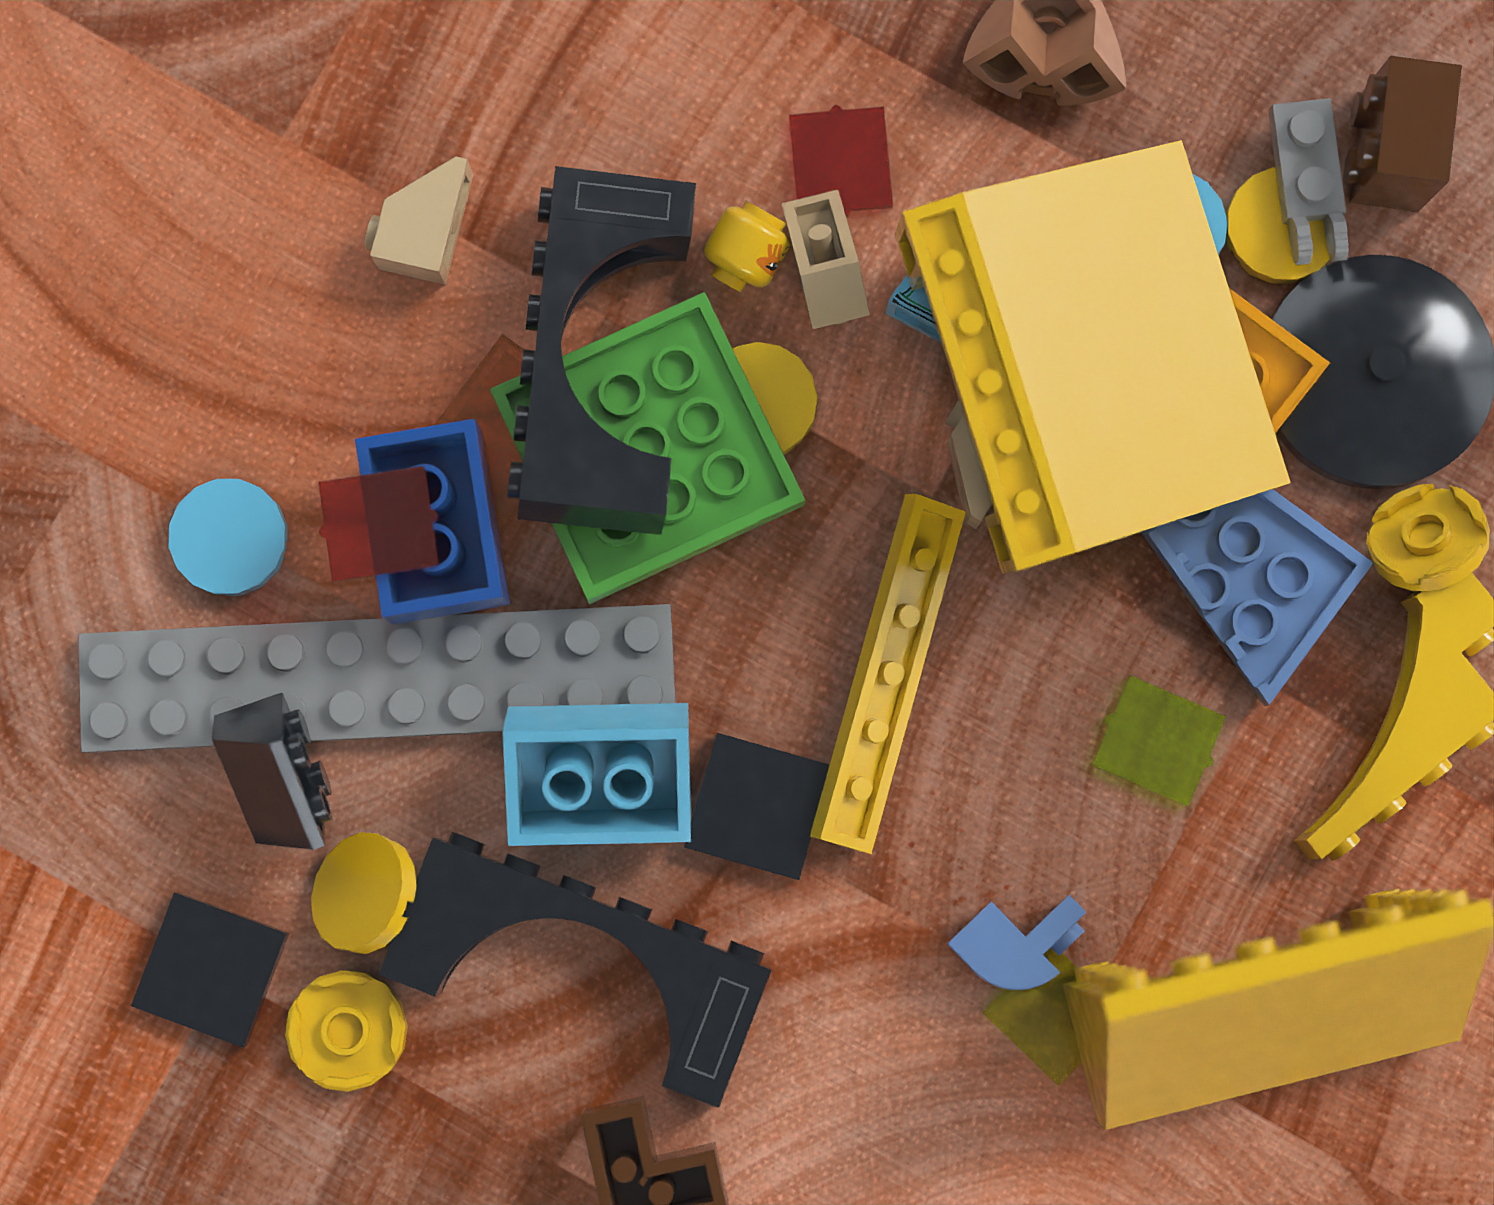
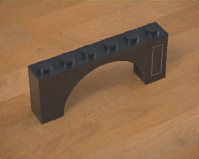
(570, 463)
(704, 988)

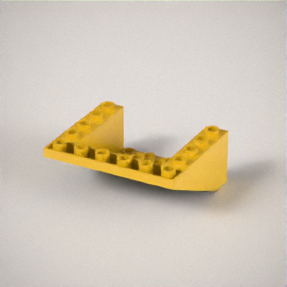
(1093, 352)
(1281, 1011)

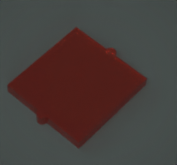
(842, 153)
(378, 524)

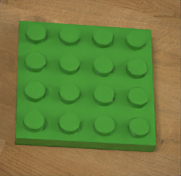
(680, 396)

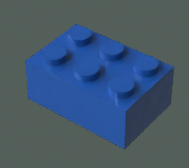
(467, 528)

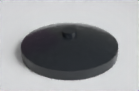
(1403, 372)

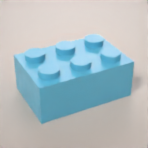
(597, 774)

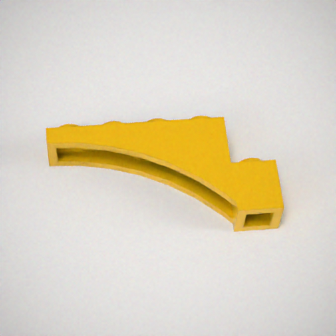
(1432, 714)

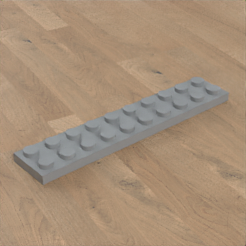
(370, 674)

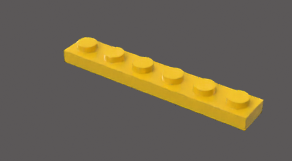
(888, 673)

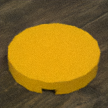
(1260, 237)
(782, 390)
(1428, 537)
(363, 892)
(346, 1030)

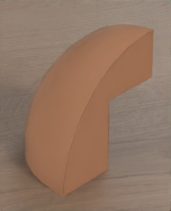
(1048, 50)

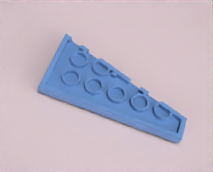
(1260, 581)

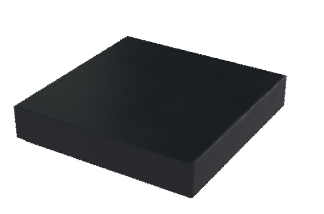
(757, 806)
(210, 969)

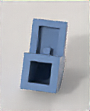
(1008, 958)

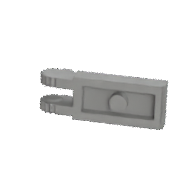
(1309, 176)

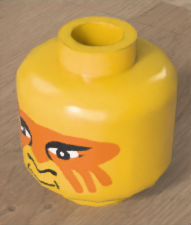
(746, 246)

